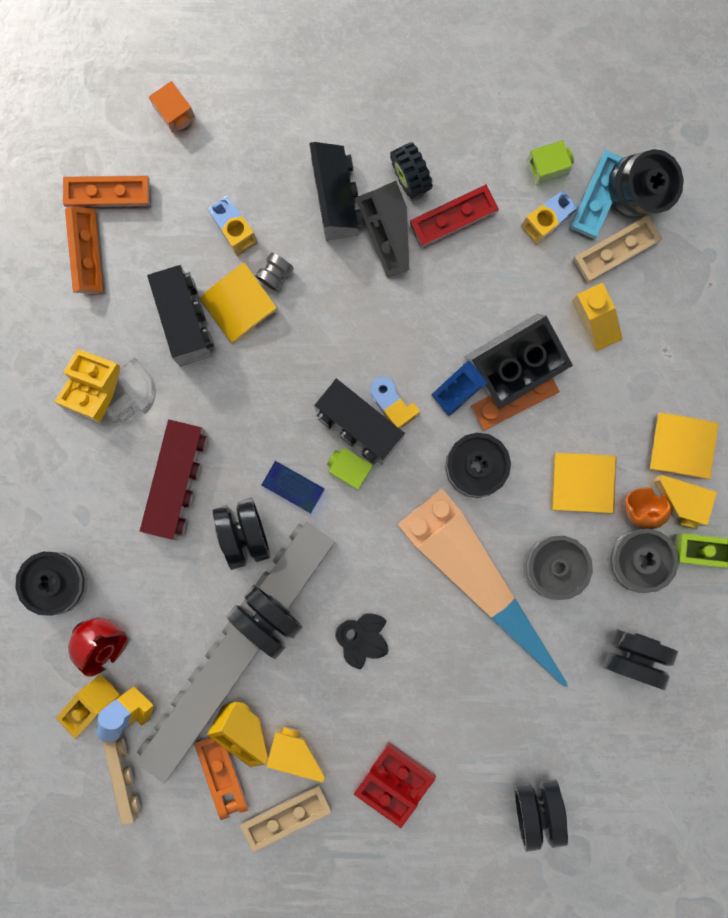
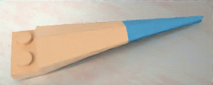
(451, 545)

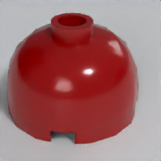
(94, 644)

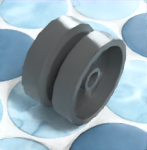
(659, 556)
(574, 561)

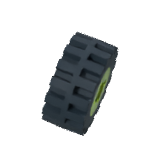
(411, 170)

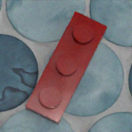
(454, 215)

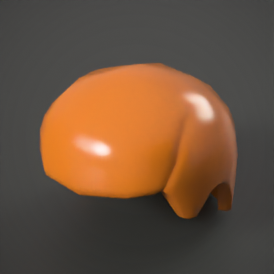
(647, 509)

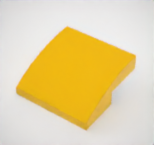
(238, 303)
(89, 385)
(684, 446)
(584, 483)

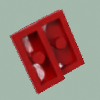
(394, 785)

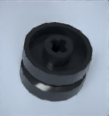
(646, 183)
(494, 462)
(236, 535)
(34, 579)
(262, 624)
(640, 658)
(541, 815)

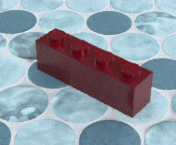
(173, 480)

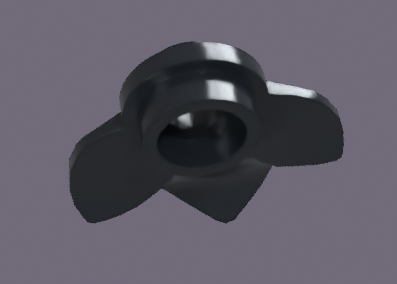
(366, 641)

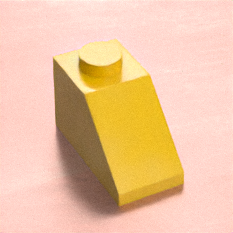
(598, 316)
(688, 502)
(87, 705)
(239, 733)
(294, 755)

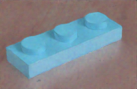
(597, 199)

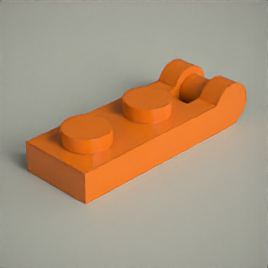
(221, 777)

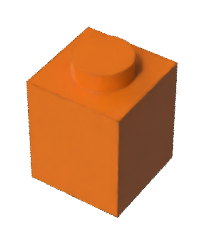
(172, 107)

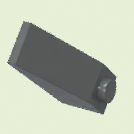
(388, 226)

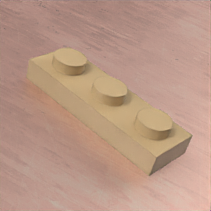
(617, 248)
(122, 778)
(286, 818)

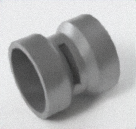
(275, 270)

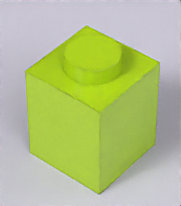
(550, 161)
(349, 468)

